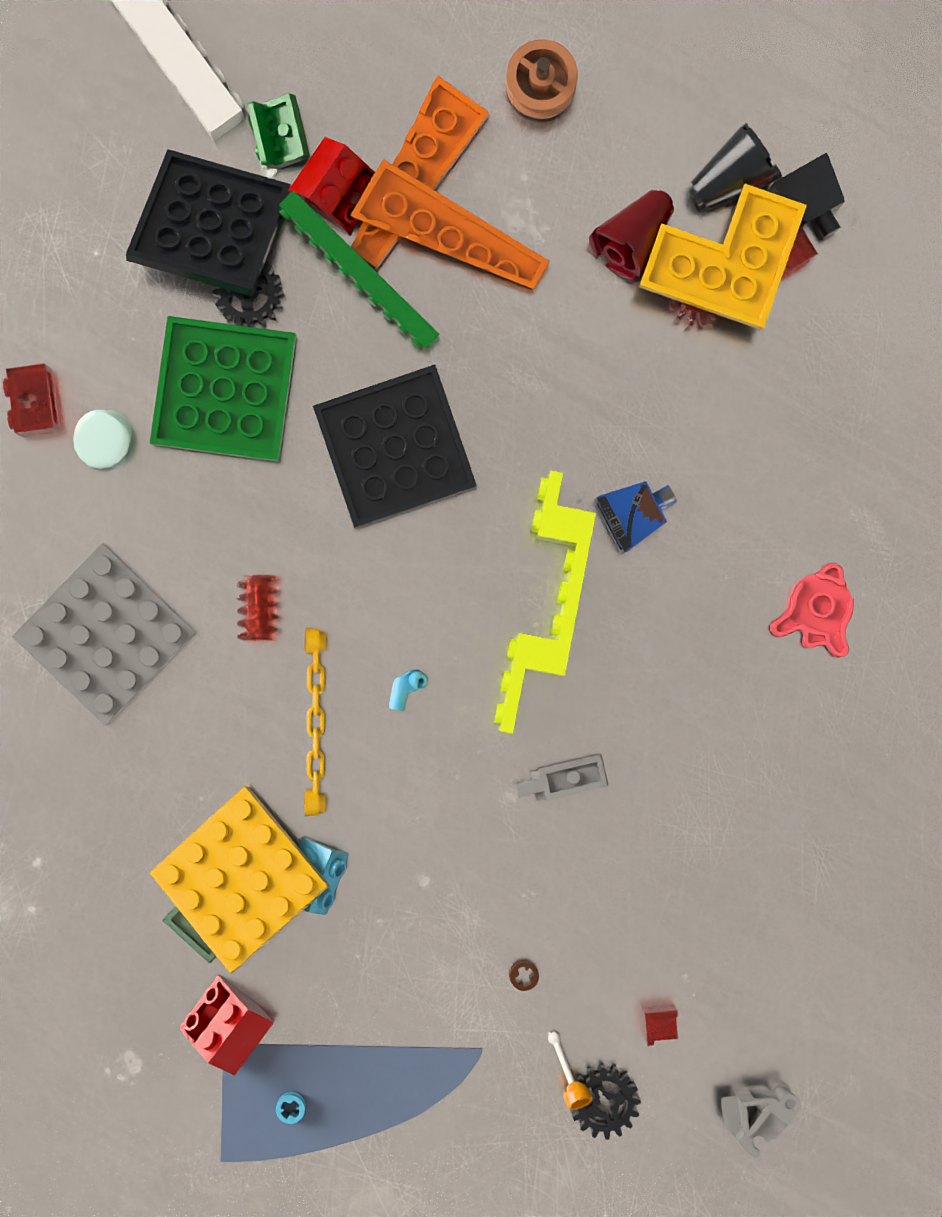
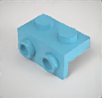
(330, 865)

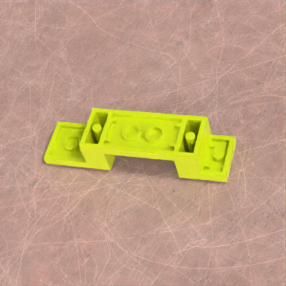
(561, 527)

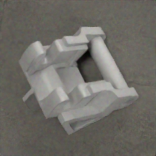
(759, 1113)

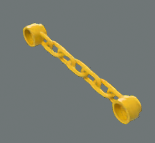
(313, 643)

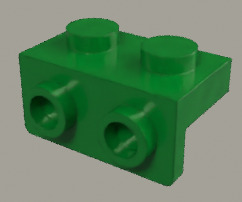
(278, 131)

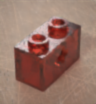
(42, 415)

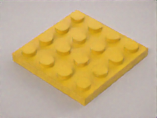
(239, 879)

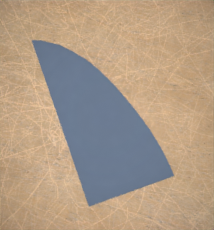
(345, 1090)

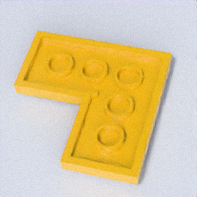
(734, 276)

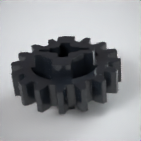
(262, 292)
(616, 1098)

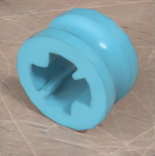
(292, 1117)

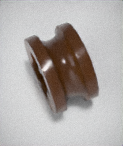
(513, 973)

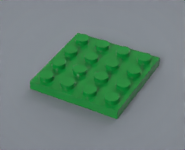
(223, 388)

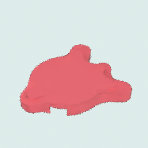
(820, 610)

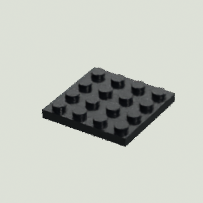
(208, 222)
(394, 446)

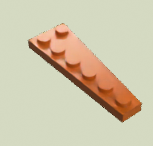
(429, 151)
(428, 218)

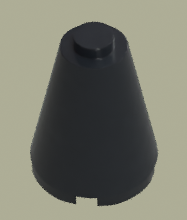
(737, 163)

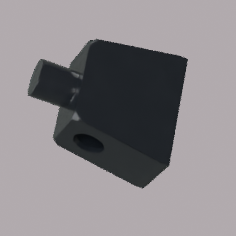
(816, 187)

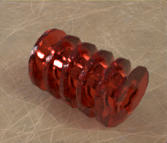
(257, 607)

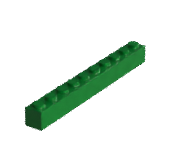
(355, 267)

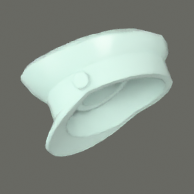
(102, 438)

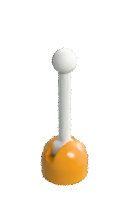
(576, 1093)

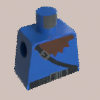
(634, 512)

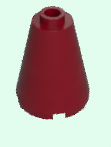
(631, 233)

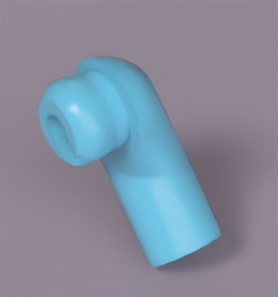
(405, 685)

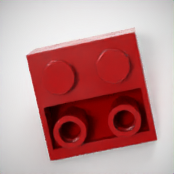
(333, 183)
(225, 1026)

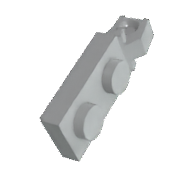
(565, 779)

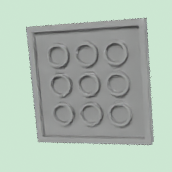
(104, 634)

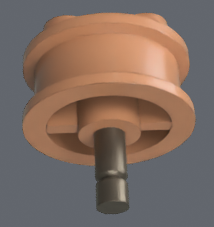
(541, 79)

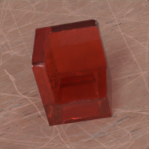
(801, 251)
(659, 1023)

